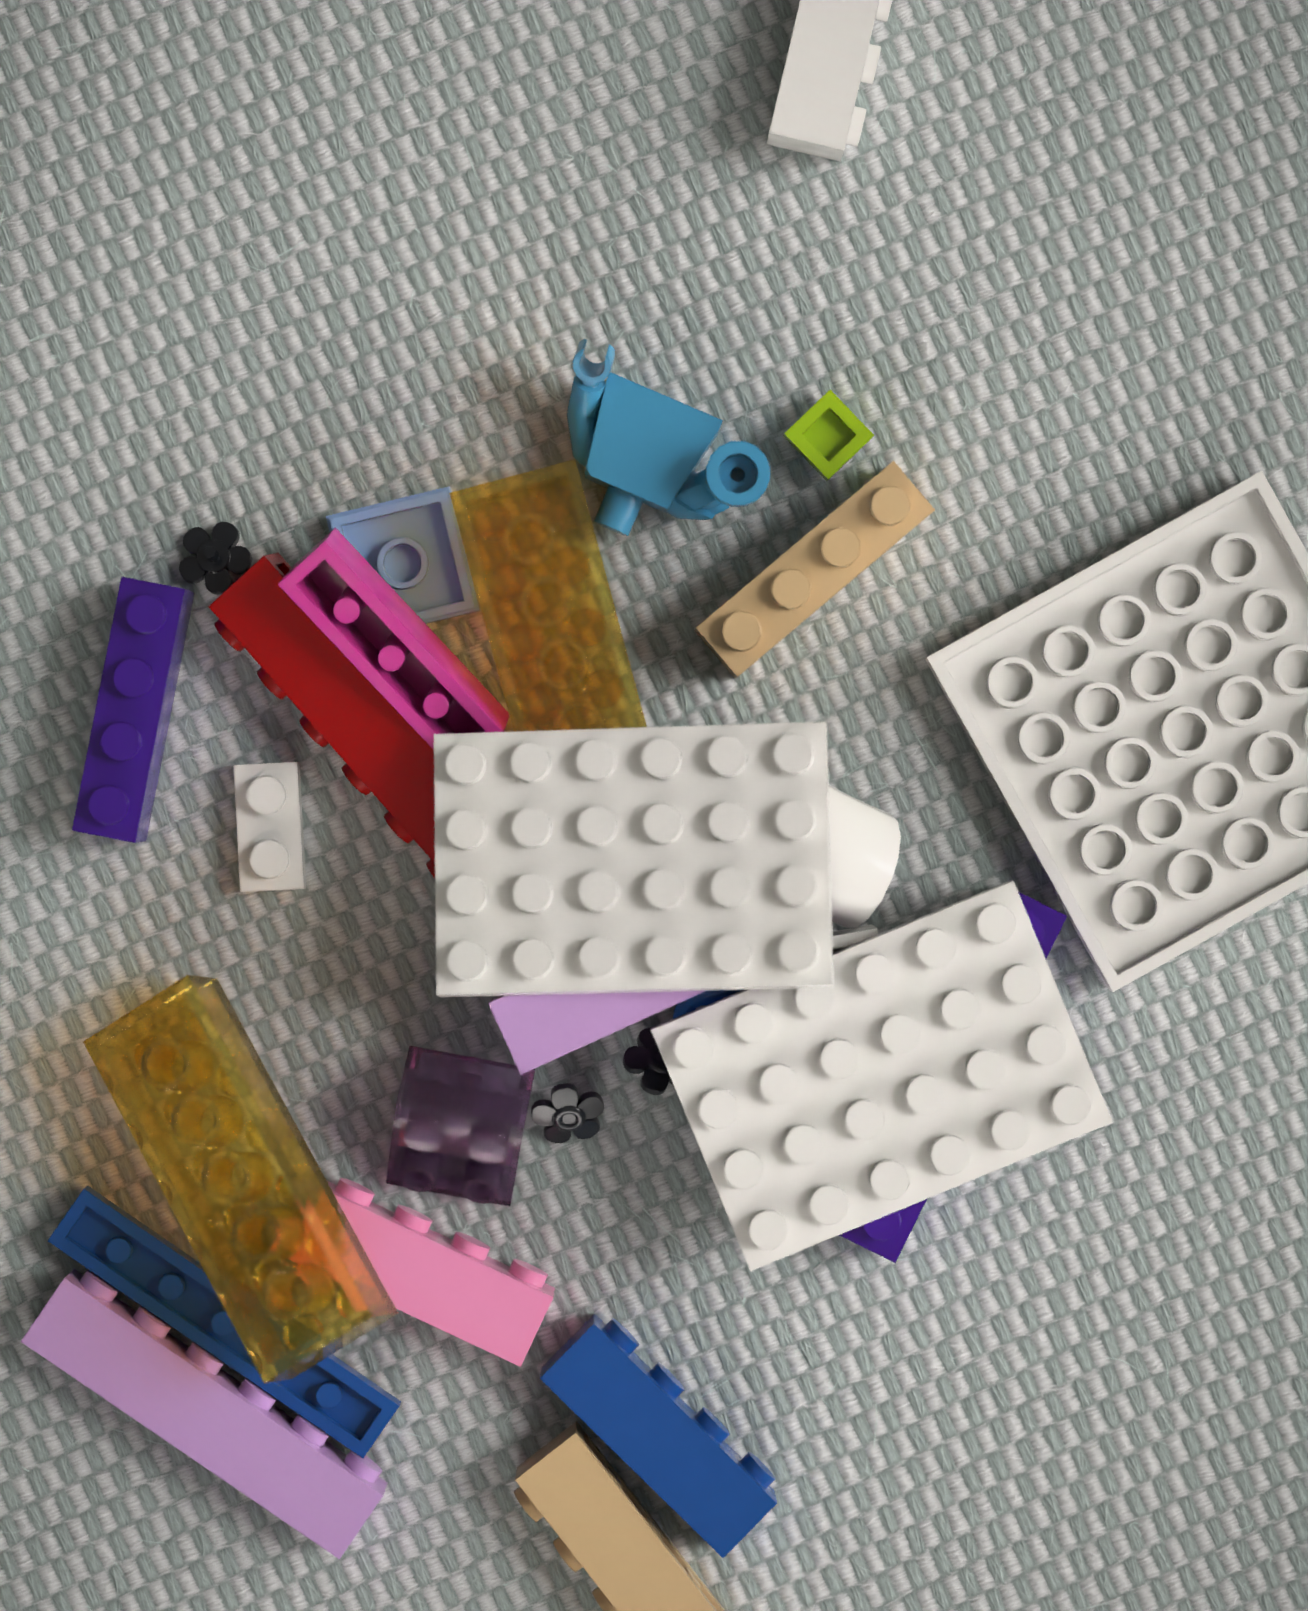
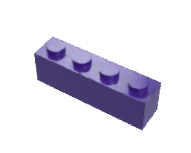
(133, 710)

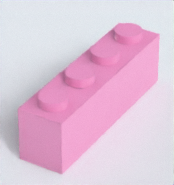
(448, 1279)

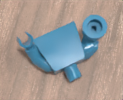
(649, 449)

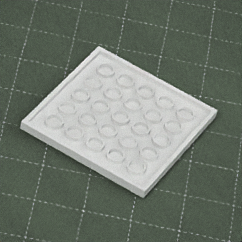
(1155, 728)

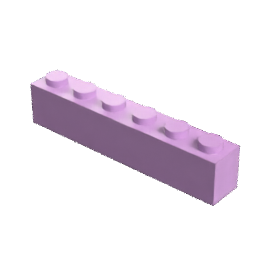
(206, 1411)

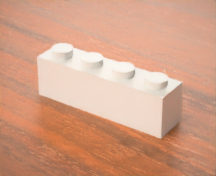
(823, 76)

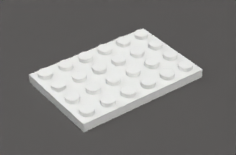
(633, 860)
(890, 1087)

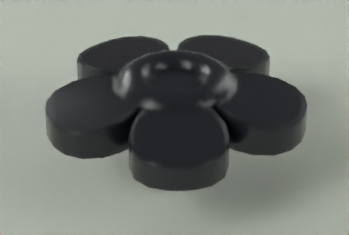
(214, 557)
(647, 1059)
(568, 1113)

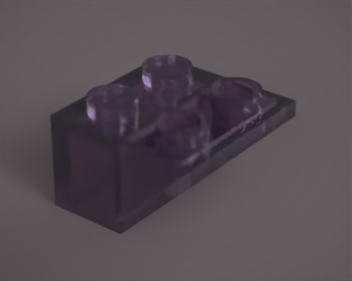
(459, 1126)

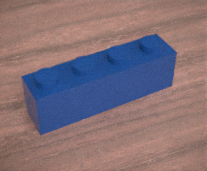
(659, 1434)

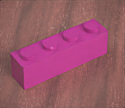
(390, 642)

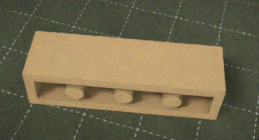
(814, 569)
(607, 1529)

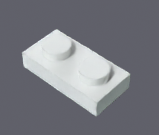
(269, 827)

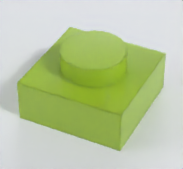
(828, 435)

